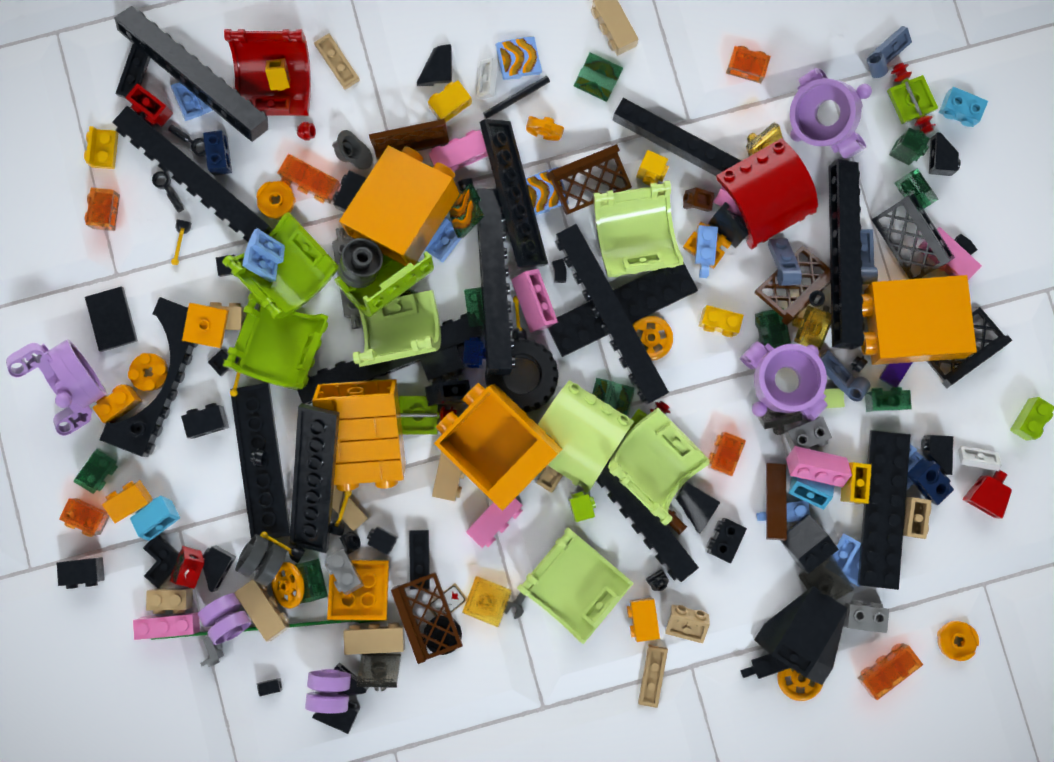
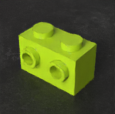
(1032, 419)
(582, 506)

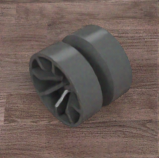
(360, 262)
(263, 562)

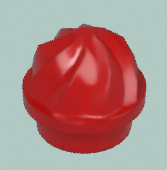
(306, 131)

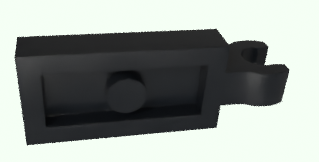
(764, 666)

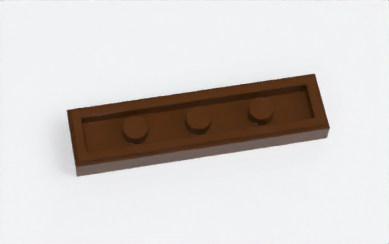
(776, 502)

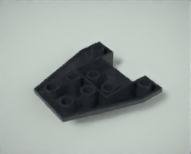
(806, 634)

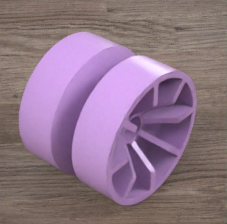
(224, 619)
(328, 687)

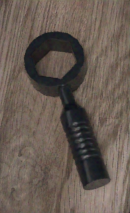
(185, 137)
(170, 194)

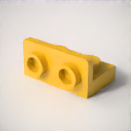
(101, 148)

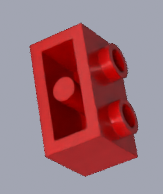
(148, 104)

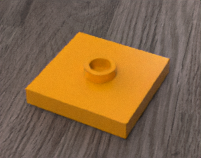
(205, 325)

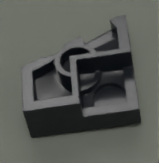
(438, 67)
(729, 225)
(697, 505)

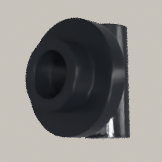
(350, 542)
(658, 581)

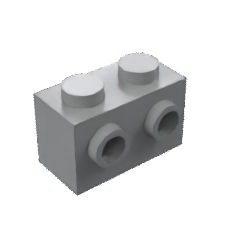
(809, 434)
(344, 572)
(866, 617)

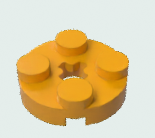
(544, 127)
(275, 189)
(137, 372)
(969, 642)

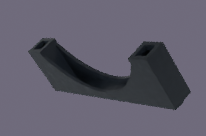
(173, 320)

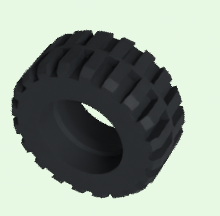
(548, 375)

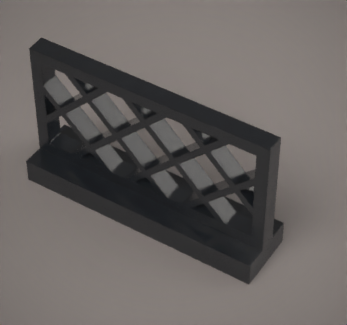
(924, 226)
(979, 357)

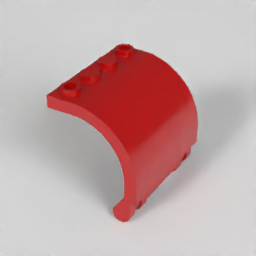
(249, 55)
(770, 191)

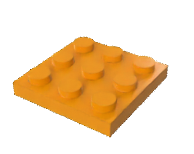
(367, 602)

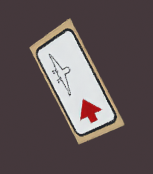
(454, 598)

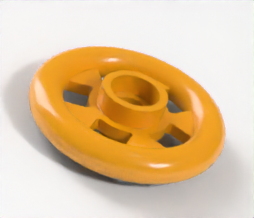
(660, 325)
(288, 586)
(790, 690)

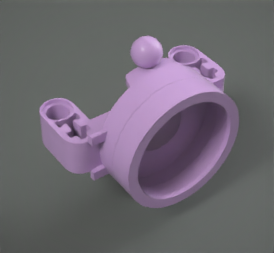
(812, 92)
(806, 363)
(68, 377)

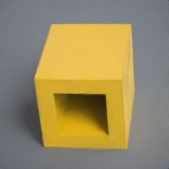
(277, 74)

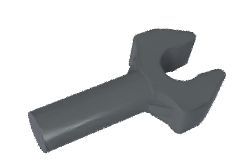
(518, 604)

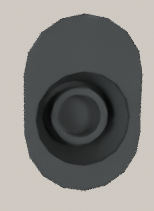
(351, 149)

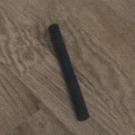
(516, 97)

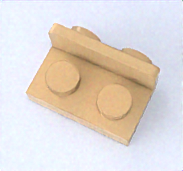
(688, 623)

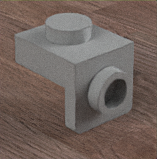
(214, 651)

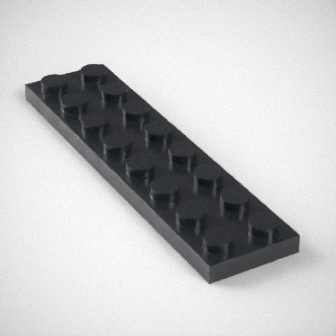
(513, 193)
(636, 297)
(313, 477)
(262, 484)
(886, 510)

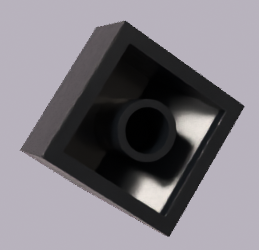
(808, 544)

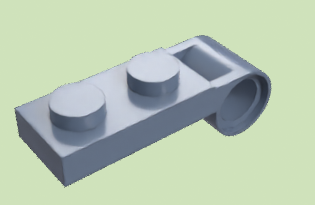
(888, 51)
(786, 262)
(868, 270)
(853, 387)

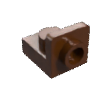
(698, 199)

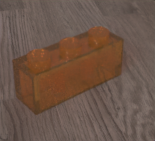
(308, 179)
(889, 670)

